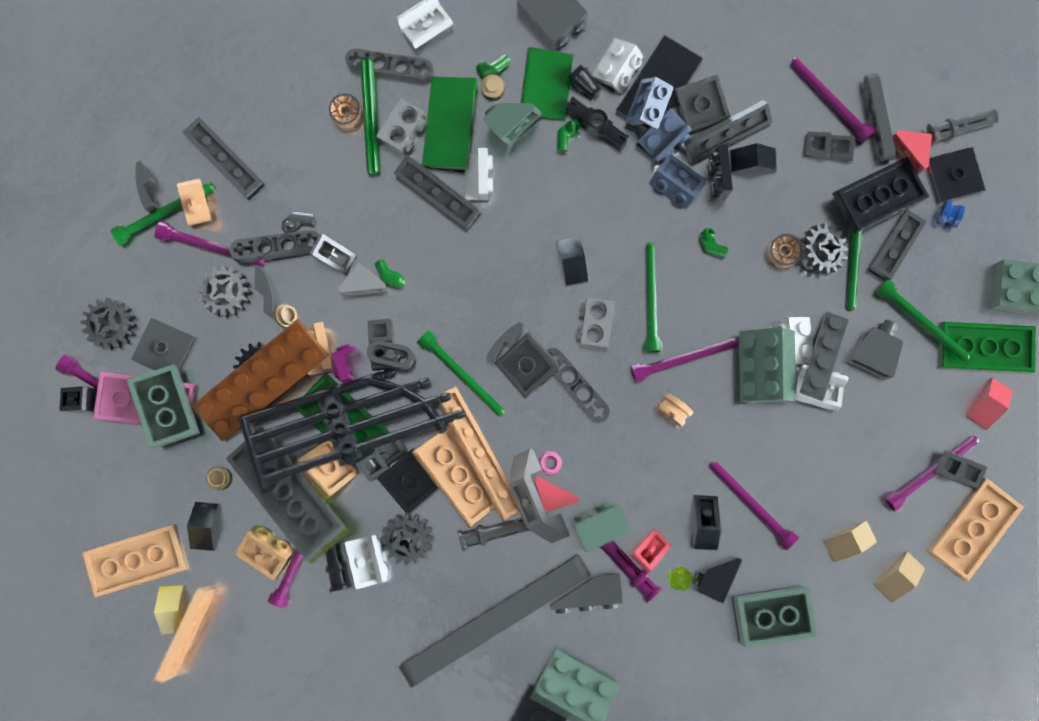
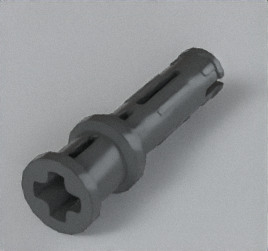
(951, 125)
(483, 534)

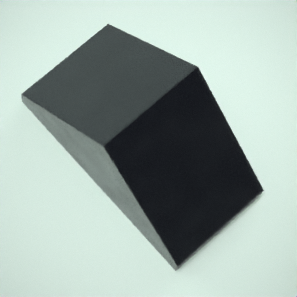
(753, 159)
(572, 261)
(77, 399)
(203, 526)

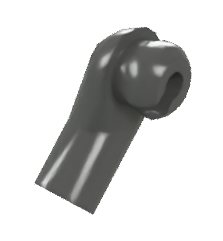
(295, 219)

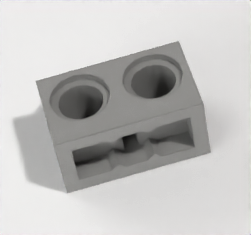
(396, 125)
(602, 324)

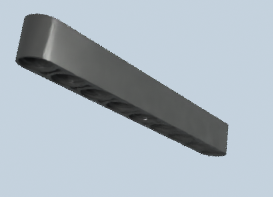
(494, 621)

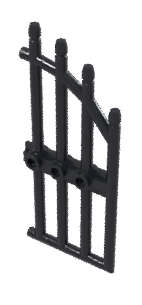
(338, 425)

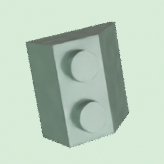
(510, 119)

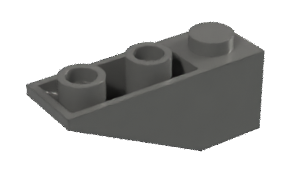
(596, 591)

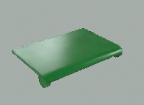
(547, 81)

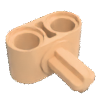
(193, 201)

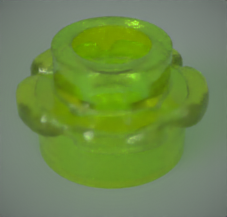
(686, 583)

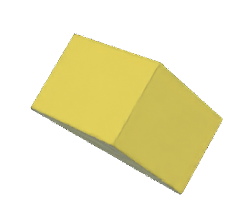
(170, 608)

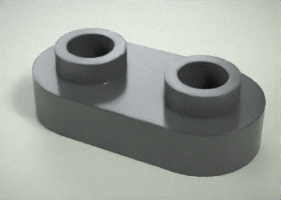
(392, 353)

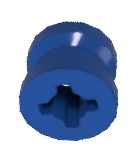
(951, 214)

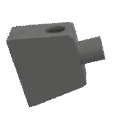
(878, 350)

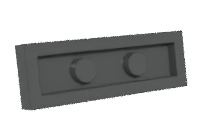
(898, 245)

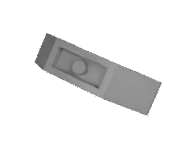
(529, 500)

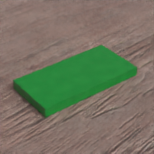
(449, 122)
(990, 347)
(354, 416)

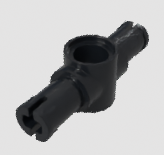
(587, 114)

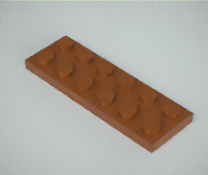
(260, 379)

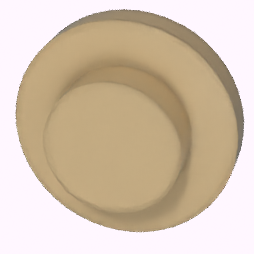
(492, 86)
(285, 315)
(217, 478)

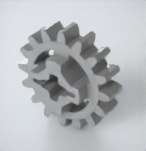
(216, 296)

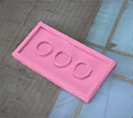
(116, 402)

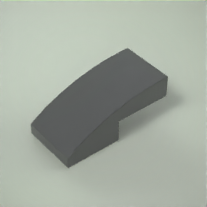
(830, 146)
(144, 183)
(264, 285)
(382, 331)
(509, 338)
(377, 459)
(961, 469)

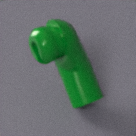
(494, 67)
(566, 132)
(709, 243)
(389, 276)

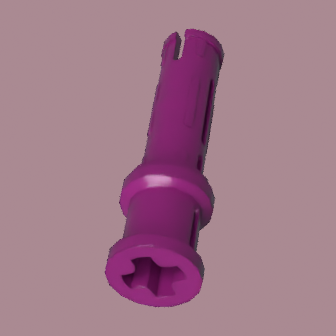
(638, 578)

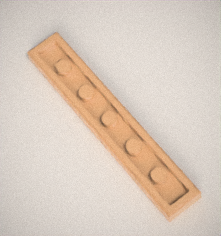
(480, 456)

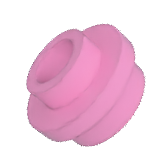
(552, 455)

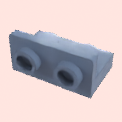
(650, 102)
(661, 140)
(677, 181)

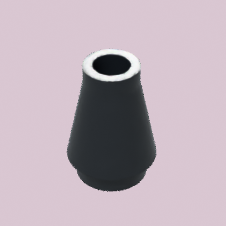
(584, 81)

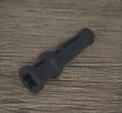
(336, 569)

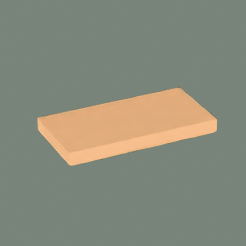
(454, 476)
(975, 529)
(134, 561)
(185, 633)

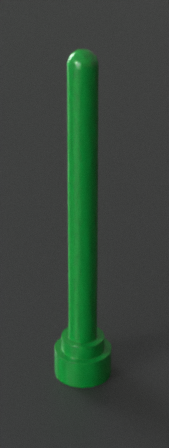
(122, 233)
(854, 271)
(889, 292)
(429, 342)
(652, 343)

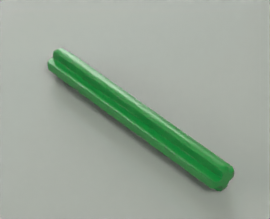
(369, 116)

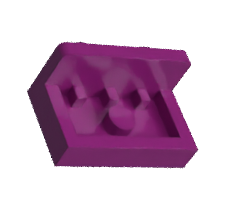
(341, 368)

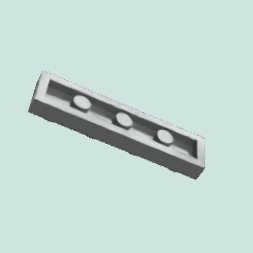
(728, 131)
(222, 157)
(437, 191)
(824, 356)

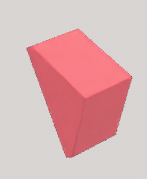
(915, 147)
(991, 404)
(553, 496)
(650, 550)

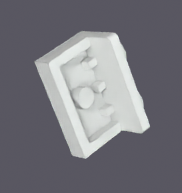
(423, 22)
(618, 65)
(476, 177)
(803, 337)
(833, 395)
(365, 561)

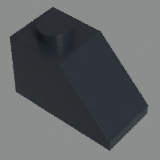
(706, 522)
(717, 579)

